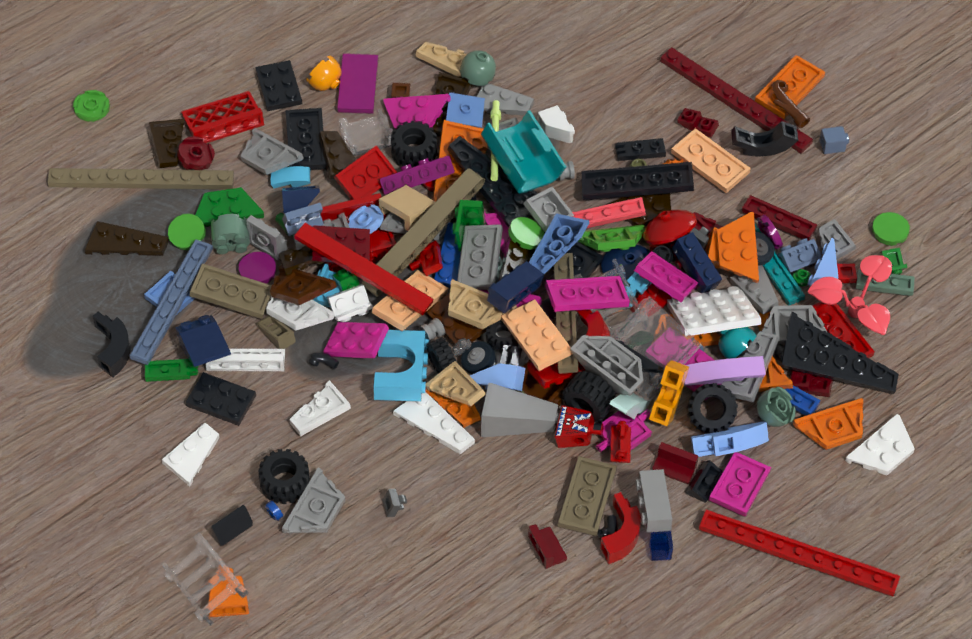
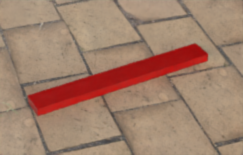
(363, 268)

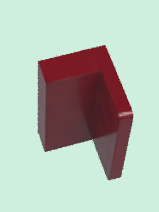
(676, 463)
(546, 546)

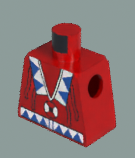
(576, 427)

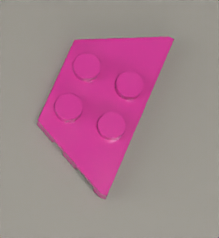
(416, 108)

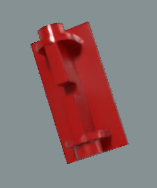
(620, 443)

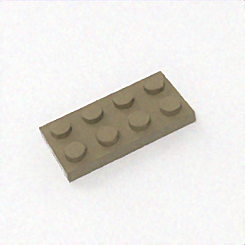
(231, 291)
(587, 496)

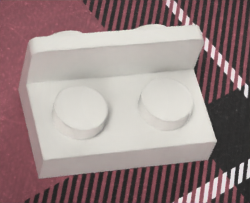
(349, 303)

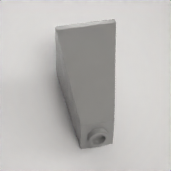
(516, 413)

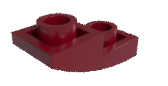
(693, 119)

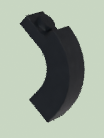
(765, 143)
(117, 353)

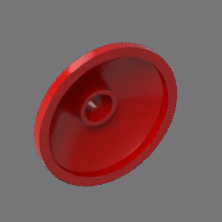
(669, 226)

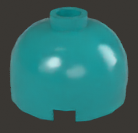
(735, 341)

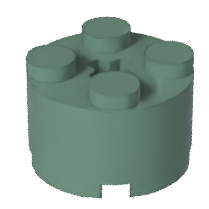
(230, 234)

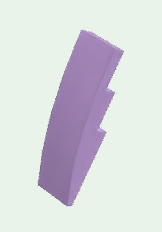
(725, 370)

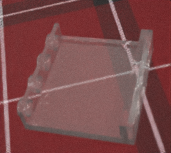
(658, 338)

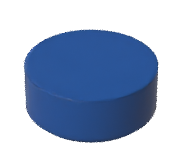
(274, 510)

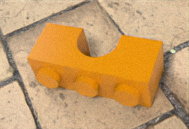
(672, 386)

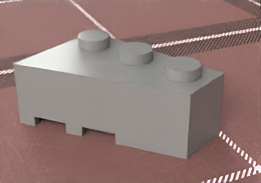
(654, 501)

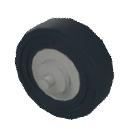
(478, 357)

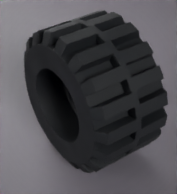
(413, 134)
(589, 393)
(727, 399)
(283, 463)

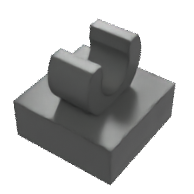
(701, 235)
(393, 502)

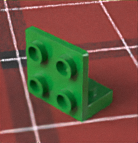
(467, 214)

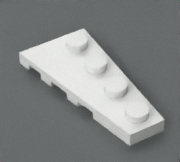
(435, 422)

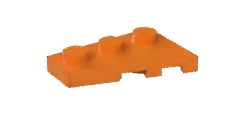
(462, 413)

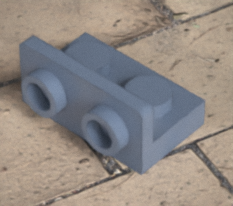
(295, 219)
(800, 256)

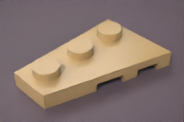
(441, 57)
(456, 385)

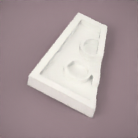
(324, 407)

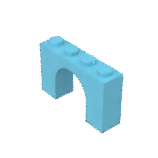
(409, 383)

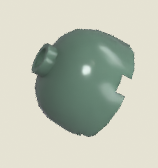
(478, 68)
(775, 407)

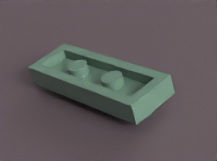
(894, 284)

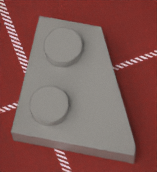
(842, 241)

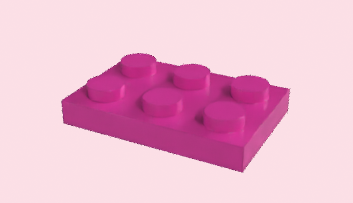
(666, 276)
(356, 339)
(740, 484)

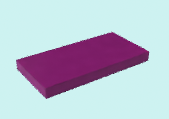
(358, 83)

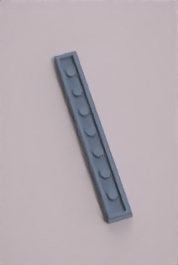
(171, 302)

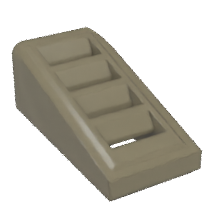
(277, 333)

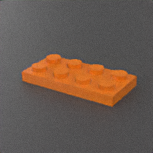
(800, 78)

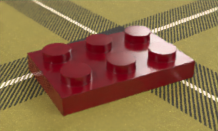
(353, 238)

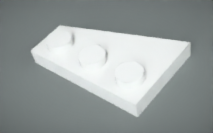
(190, 454)

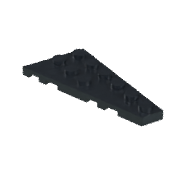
(498, 193)
(826, 356)

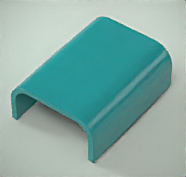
(525, 154)

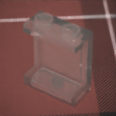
(366, 133)

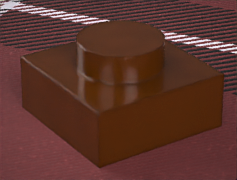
(400, 90)

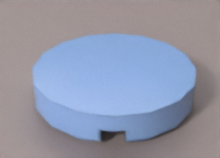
(366, 218)

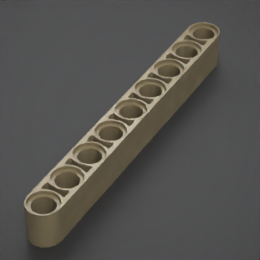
(428, 226)

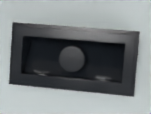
(704, 481)
(231, 525)

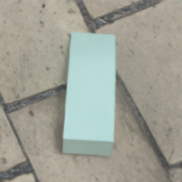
(630, 405)

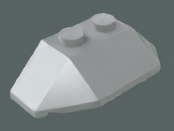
(609, 361)

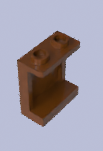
(551, 394)

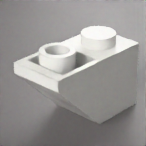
(555, 124)

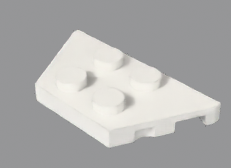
(298, 316)
(885, 448)

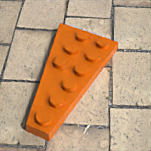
(450, 132)

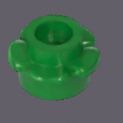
(801, 281)

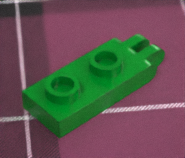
(170, 370)

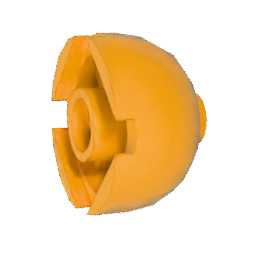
(325, 75)

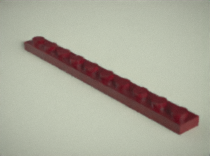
(728, 95)

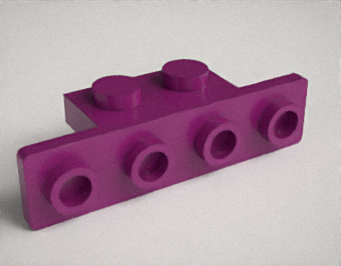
(418, 174)

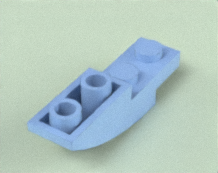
(730, 440)

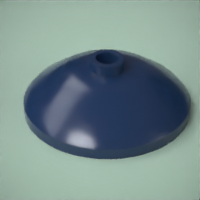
(635, 253)

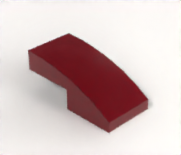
(812, 384)

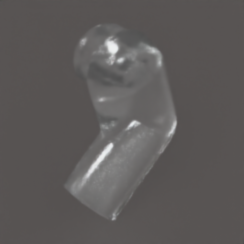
(462, 345)

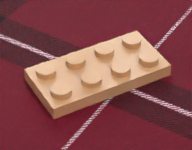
(711, 160)
(400, 314)
(537, 335)

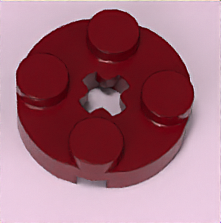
(193, 161)

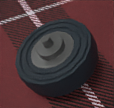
(765, 248)

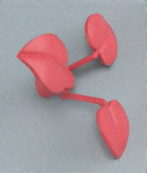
(873, 317)

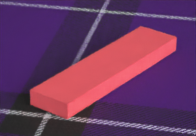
(612, 212)

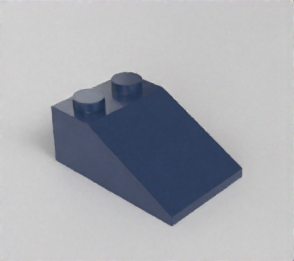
(202, 340)

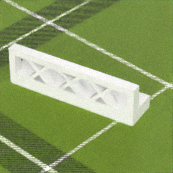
(250, 360)

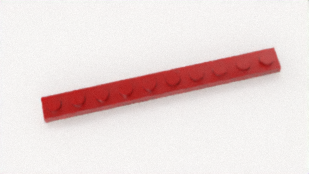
(799, 552)

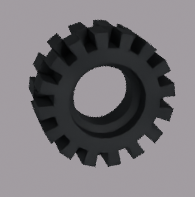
(498, 342)
(440, 354)

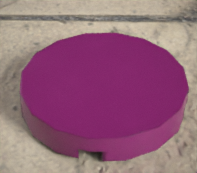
(767, 228)
(258, 267)

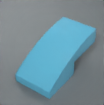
(295, 175)

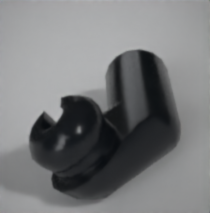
(325, 358)
(611, 527)

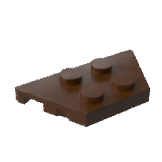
(299, 286)

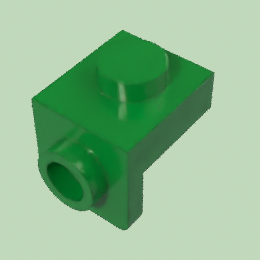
(896, 260)
(345, 279)

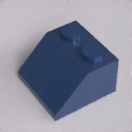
(298, 197)

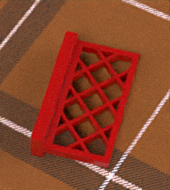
(225, 125)

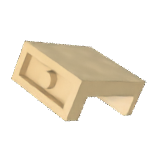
(406, 204)

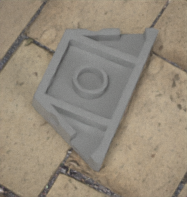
(268, 153)
(779, 319)
(315, 507)

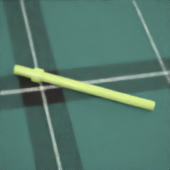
(495, 116)

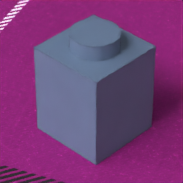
(833, 140)

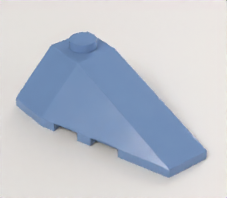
(557, 240)

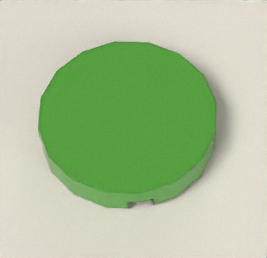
(91, 105)
(890, 228)
(185, 230)
(526, 232)

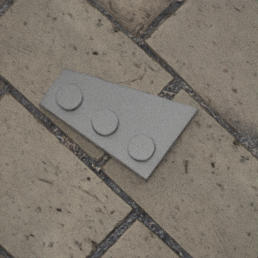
(510, 102)

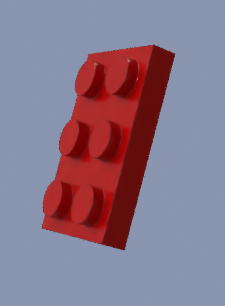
(364, 174)

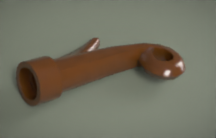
(800, 118)

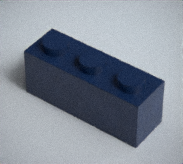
(696, 263)
(515, 287)

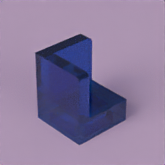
(661, 545)

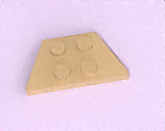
(472, 306)

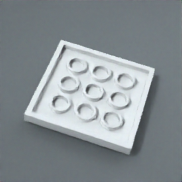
(714, 311)

